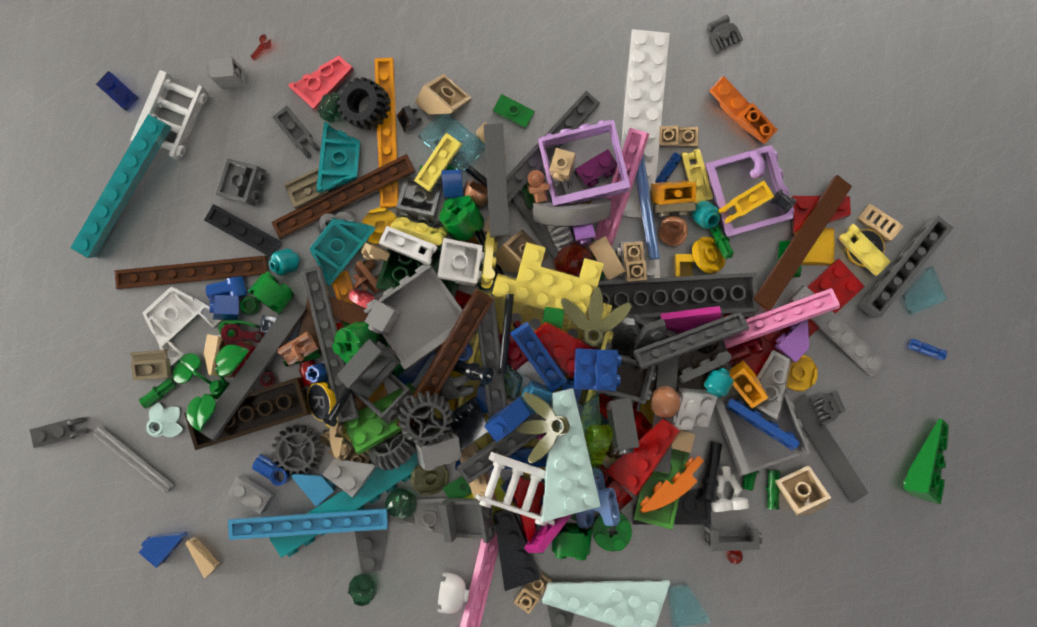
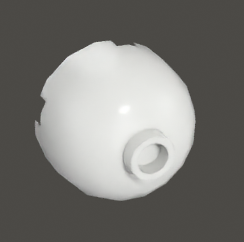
(452, 594)

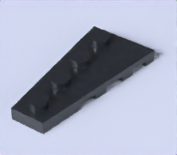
(689, 510)
(516, 563)

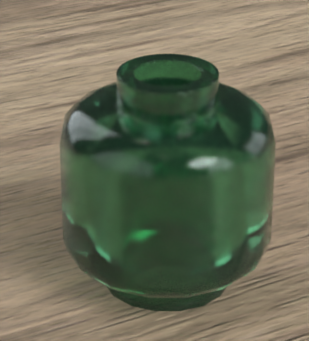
(328, 107)

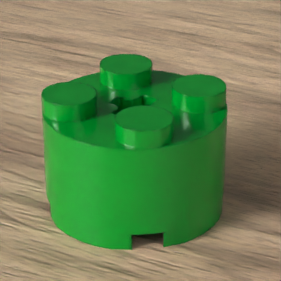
(461, 217)
(271, 293)
(351, 339)
(616, 540)
(572, 542)

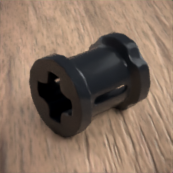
(783, 201)

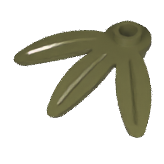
(594, 324)
(550, 426)

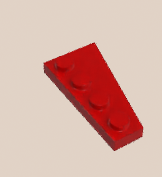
(635, 468)

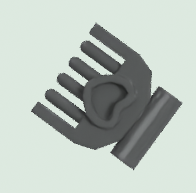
(722, 32)
(830, 404)

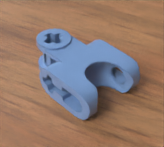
(608, 504)

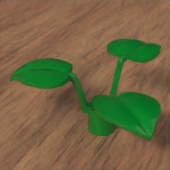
(202, 408)

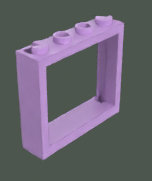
(582, 132)
(718, 198)

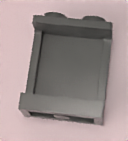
(466, 519)
(749, 541)

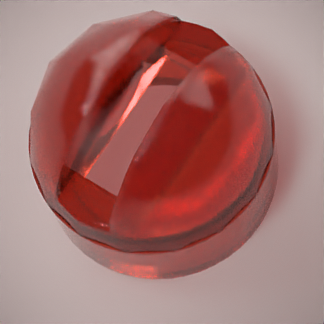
(733, 560)

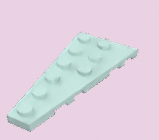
(568, 473)

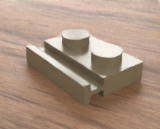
(303, 189)
(681, 208)
(150, 365)

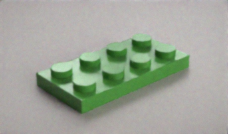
(370, 428)
(663, 516)

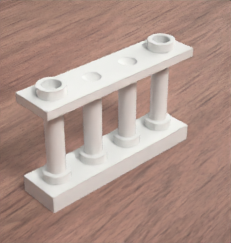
(156, 101)
(518, 469)

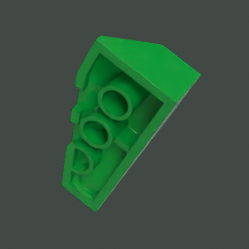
(925, 472)

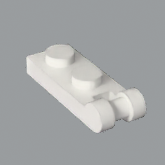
(407, 245)

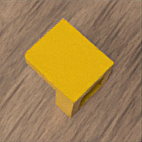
(682, 265)

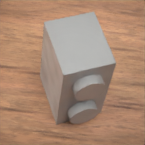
(225, 72)
(382, 317)
(438, 453)
(251, 494)

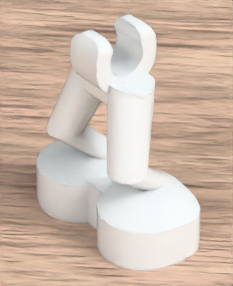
(735, 502)

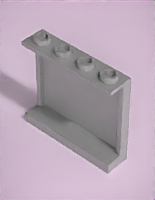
(425, 315)
(753, 448)

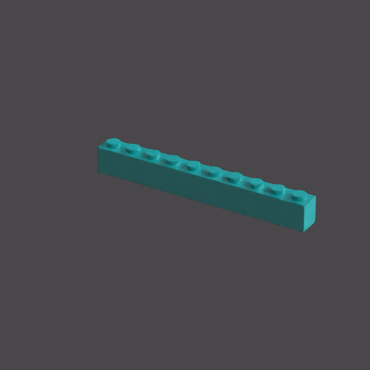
(375, 485)

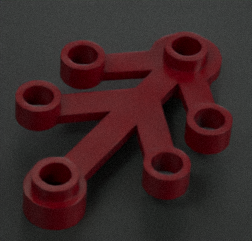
(235, 340)

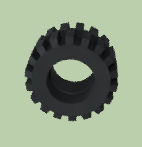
(351, 98)

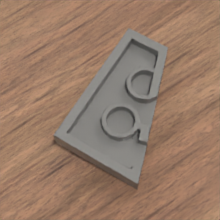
(774, 381)

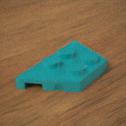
(337, 159)
(338, 245)

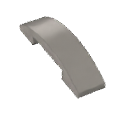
(571, 214)

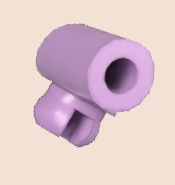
(759, 162)

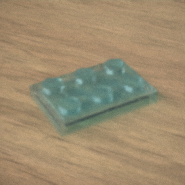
(445, 123)

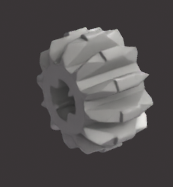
(561, 236)

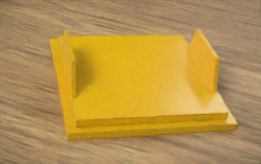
(823, 250)

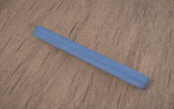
(647, 212)

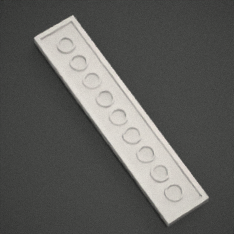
(645, 102)

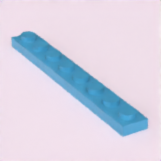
(308, 524)

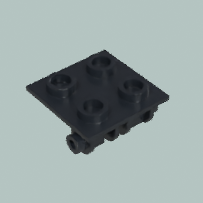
(468, 423)

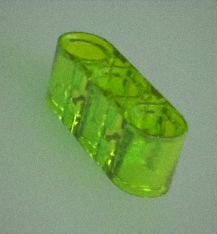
(598, 441)

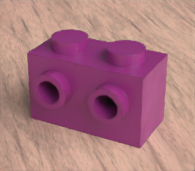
(595, 169)

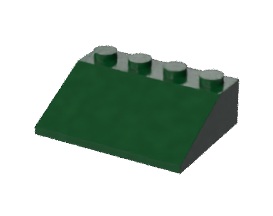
(400, 266)

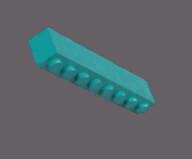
(121, 187)

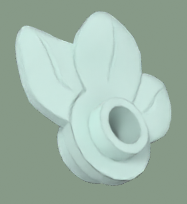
(166, 419)

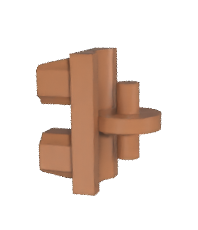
(537, 186)
(364, 277)
(298, 348)

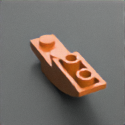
(742, 111)
(666, 492)

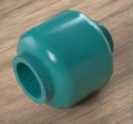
(706, 215)
(284, 262)
(718, 382)

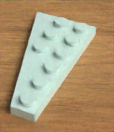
(611, 601)

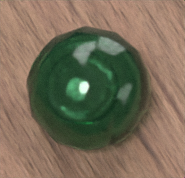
(401, 503)
(362, 589)

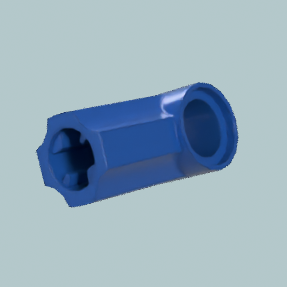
(231, 287)
(317, 373)
(268, 469)

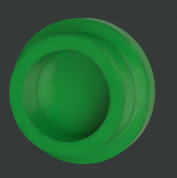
(249, 305)

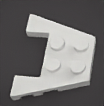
(171, 314)

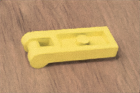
(697, 174)
(420, 230)
(864, 250)
(489, 262)

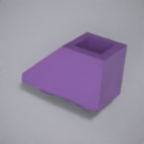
(583, 234)
(794, 342)

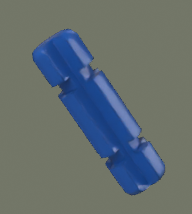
(669, 168)
(927, 349)

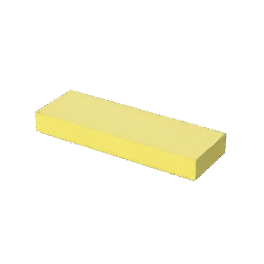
(438, 161)

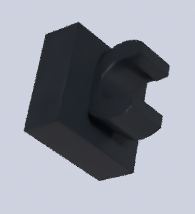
(407, 118)

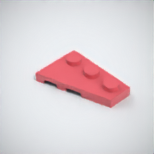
(322, 81)

